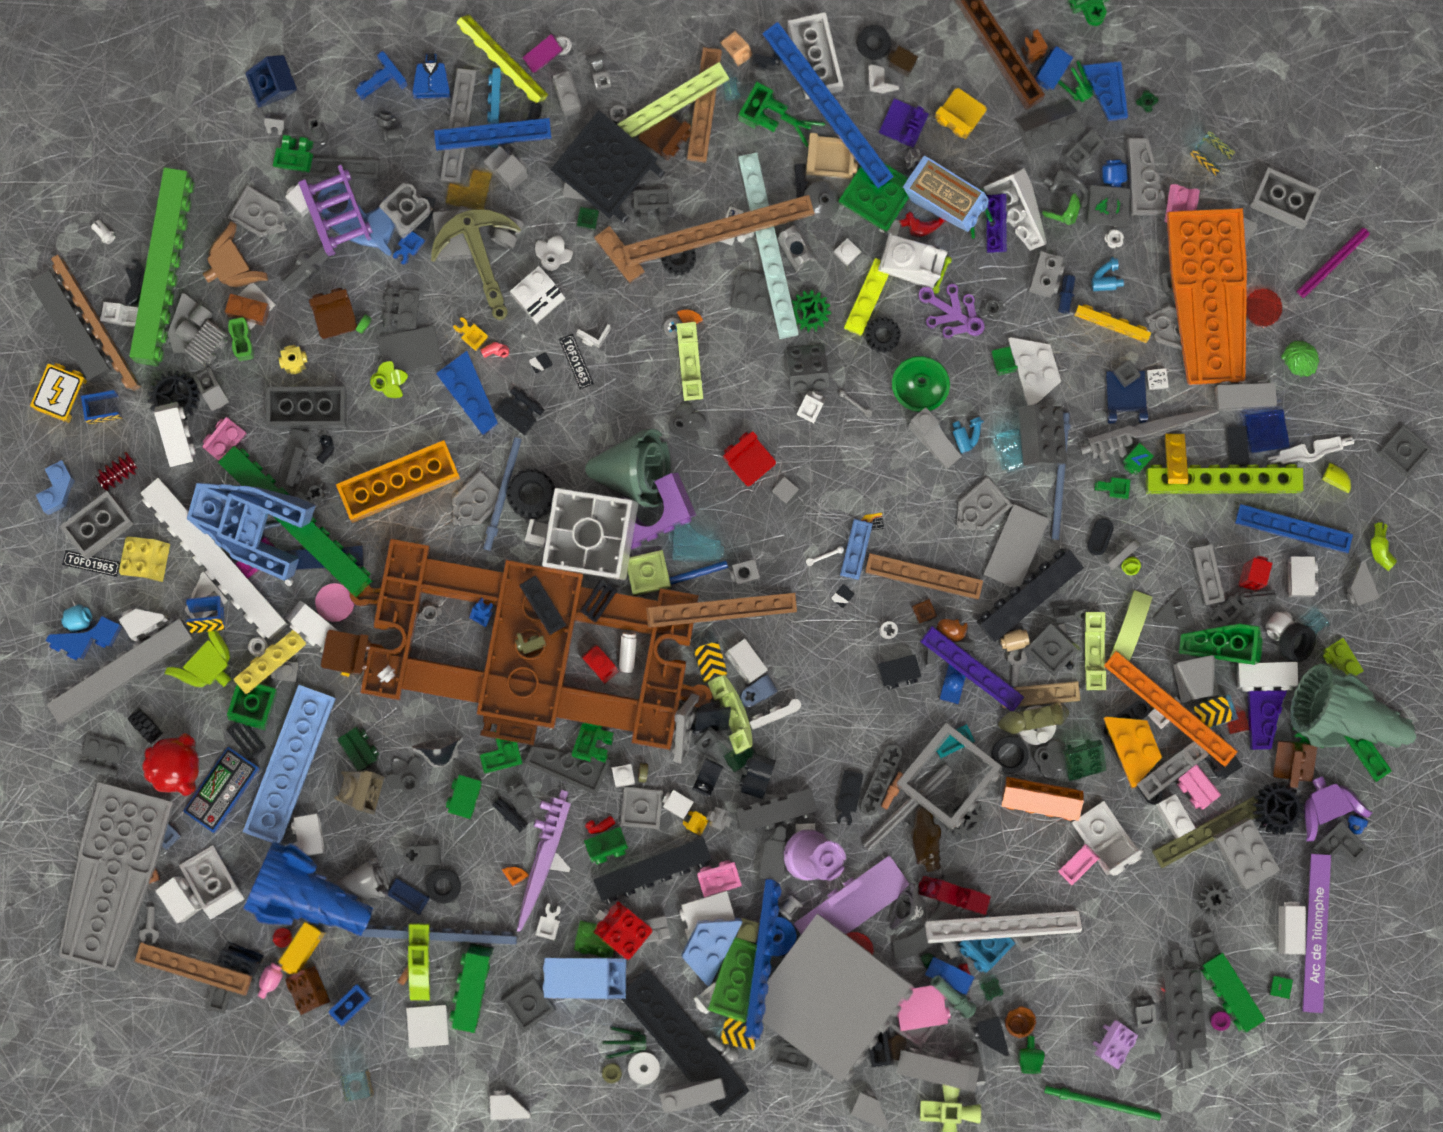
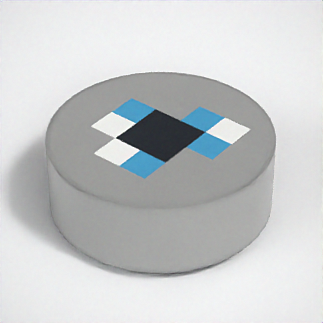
(670, 327)

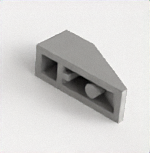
(691, 1094)

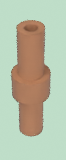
(892, 791)

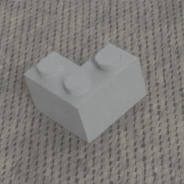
(506, 168)

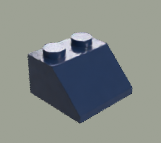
(270, 80)

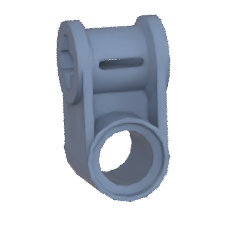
(760, 690)

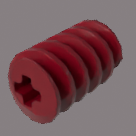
(116, 472)

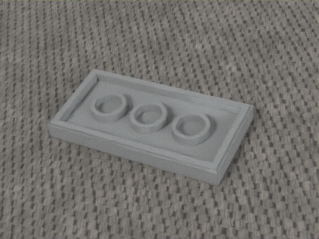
(1016, 546)

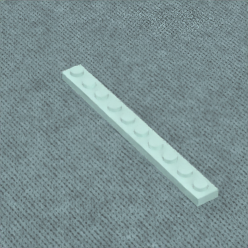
(769, 249)

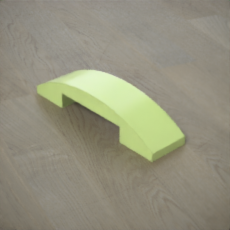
(689, 361)
(1132, 624)
(1094, 651)
(738, 722)

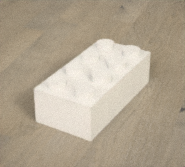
(815, 43)

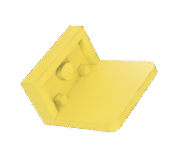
(144, 558)

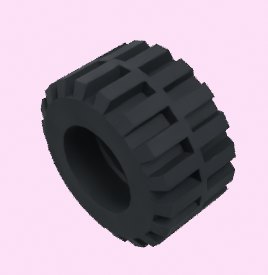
(524, 478)

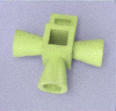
(950, 1111)

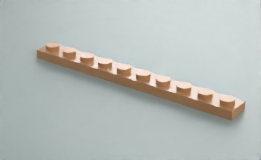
(718, 230)

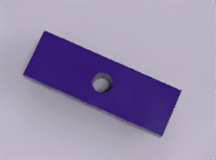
(998, 227)

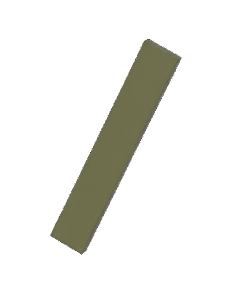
(1203, 833)

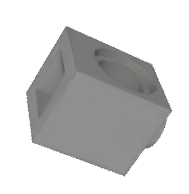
(750, 566)

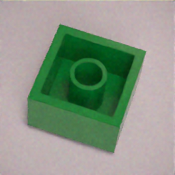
(254, 707)

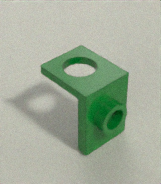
(1004, 361)

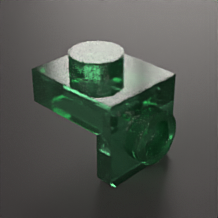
(737, 761)

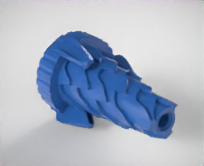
(292, 890)

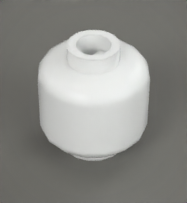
(1277, 624)

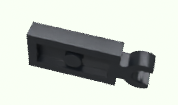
(849, 795)

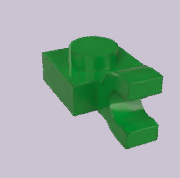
(1117, 487)

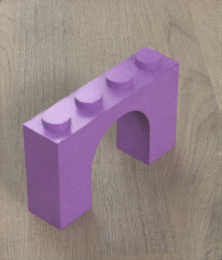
(676, 510)

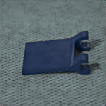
(1126, 399)

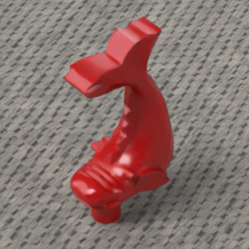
(919, 228)

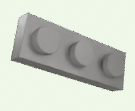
(1208, 575)

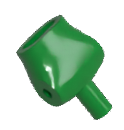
(1030, 1058)

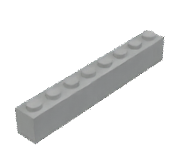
(119, 672)

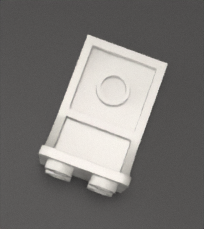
(1107, 839)

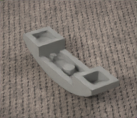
(1172, 770)

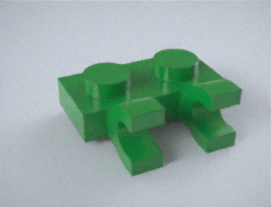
(292, 159)
(586, 743)

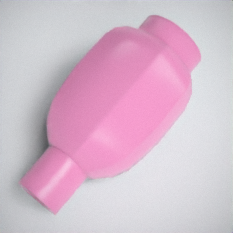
(269, 979)

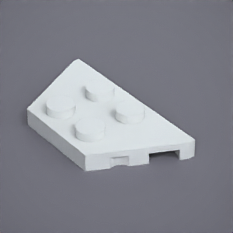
(1035, 368)

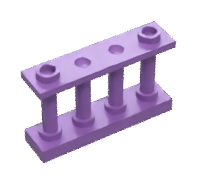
(316, 208)

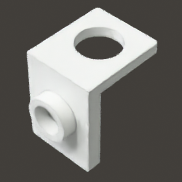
(877, 80)
(589, 340)

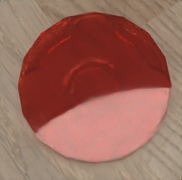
(1263, 307)

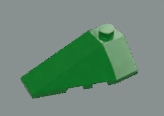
(1229, 643)

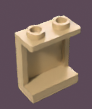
(829, 158)

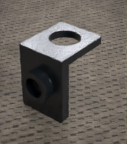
(707, 777)

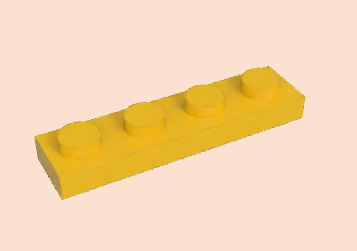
(1121, 325)

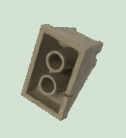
(361, 790)

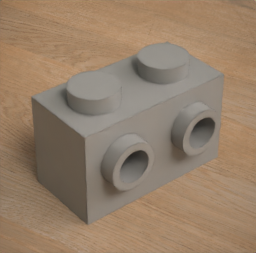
(1046, 274)

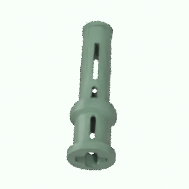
(957, 1000)

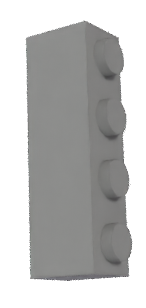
(938, 1070)

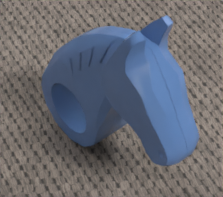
(379, 221)

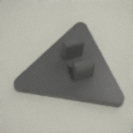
(1176, 612)

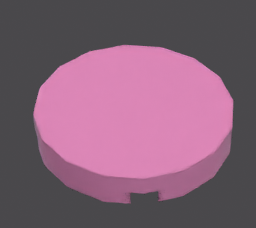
(334, 603)

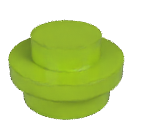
(1131, 565)

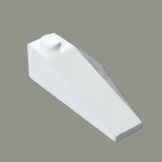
(1020, 207)

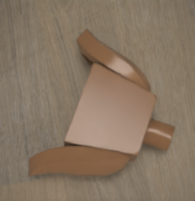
(229, 263)

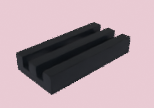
(607, 587)
(256, 751)

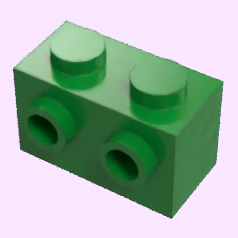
(464, 796)

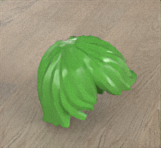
(1301, 358)

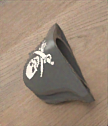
(907, 908)

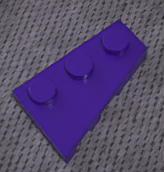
(1263, 717)

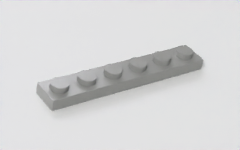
(459, 118)

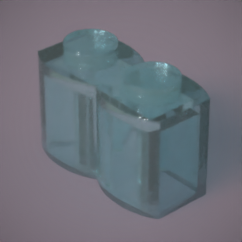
(1010, 448)

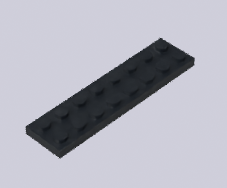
(681, 1039)

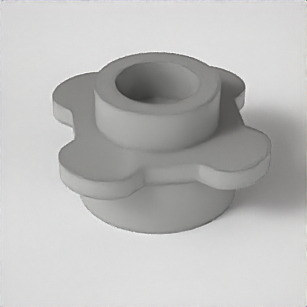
(435, 613)

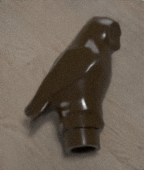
(926, 840)

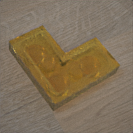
(471, 197)

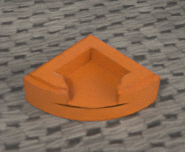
(689, 316)
(515, 874)

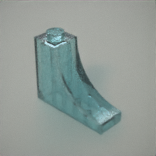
(693, 547)

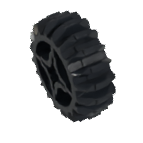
(182, 398)
(1287, 820)

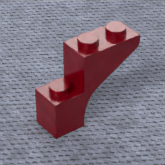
(953, 894)

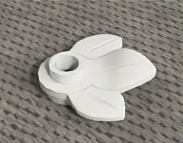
(553, 250)

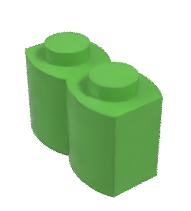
(241, 335)

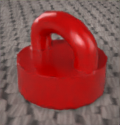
(282, 937)

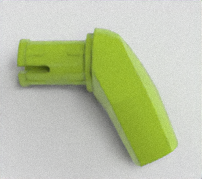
(1380, 547)

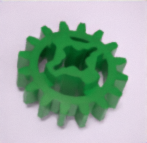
(816, 315)

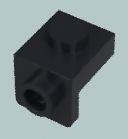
(763, 62)

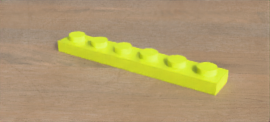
(502, 58)

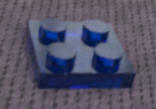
(1267, 431)

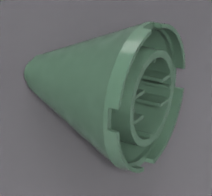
(633, 467)

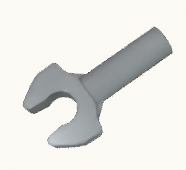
(1016, 667)
(149, 927)

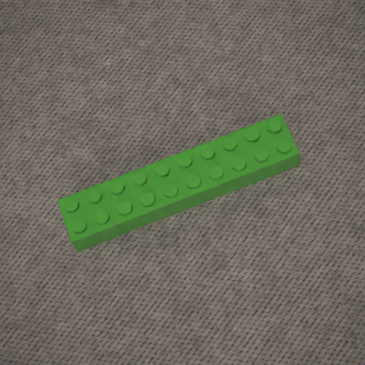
(161, 267)

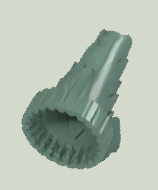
(1341, 705)

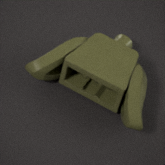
(1019, 721)

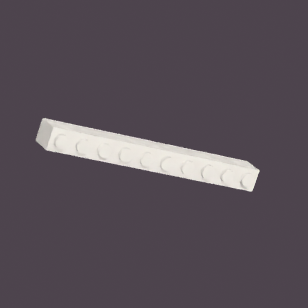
(216, 561)

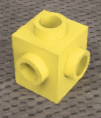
(298, 364)

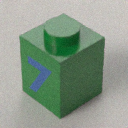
(1137, 459)

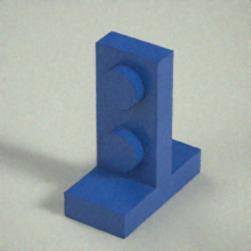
(380, 77)

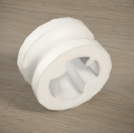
(884, 634)

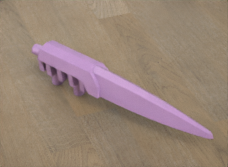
(546, 851)

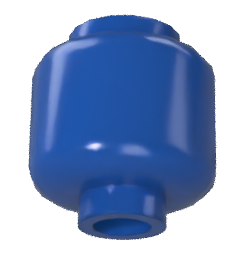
(1114, 172)

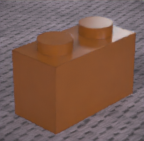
(249, 309)

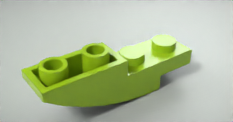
(419, 961)

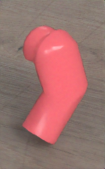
(495, 348)

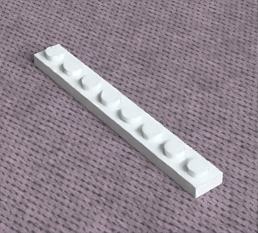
(1003, 926)

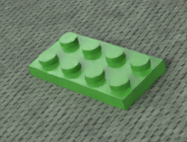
(734, 981)

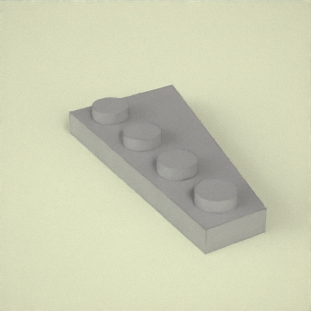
(1144, 183)

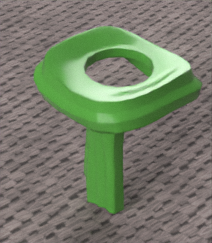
(1071, 213)

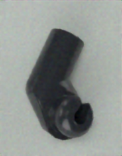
(327, 448)

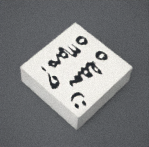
(1157, 379)

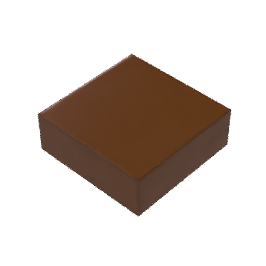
(924, 611)

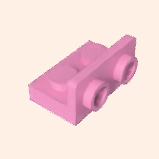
(1182, 199)
(223, 438)

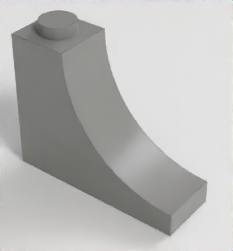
(928, 431)

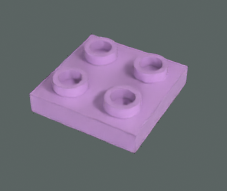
(1115, 1044)

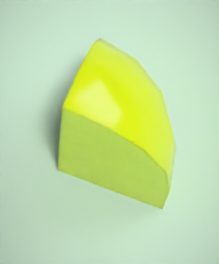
(1337, 477)

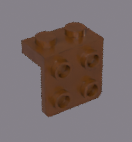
(666, 137)
(333, 313)
(345, 652)

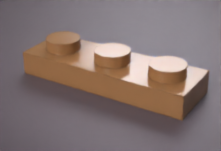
(614, 250)

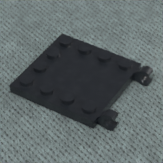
(605, 165)

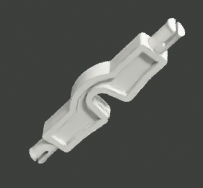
(1320, 447)

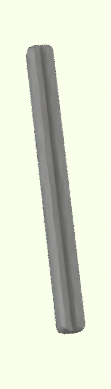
(906, 808)

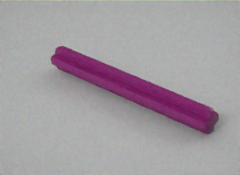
(1333, 262)

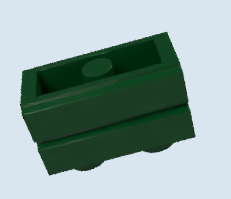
(358, 749)

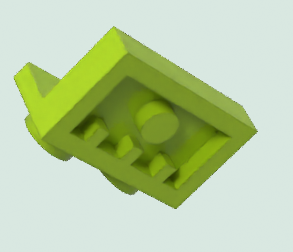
(1342, 658)

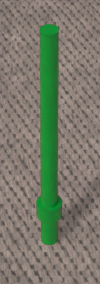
(1066, 1094)

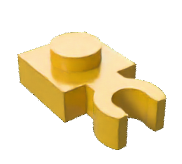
(472, 335)

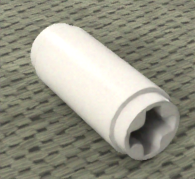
(627, 652)

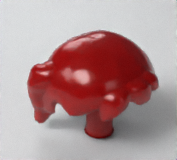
(172, 765)

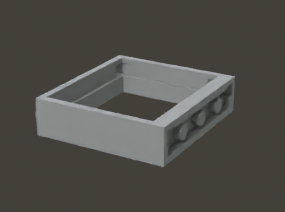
(970, 804)

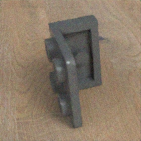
(807, 367)

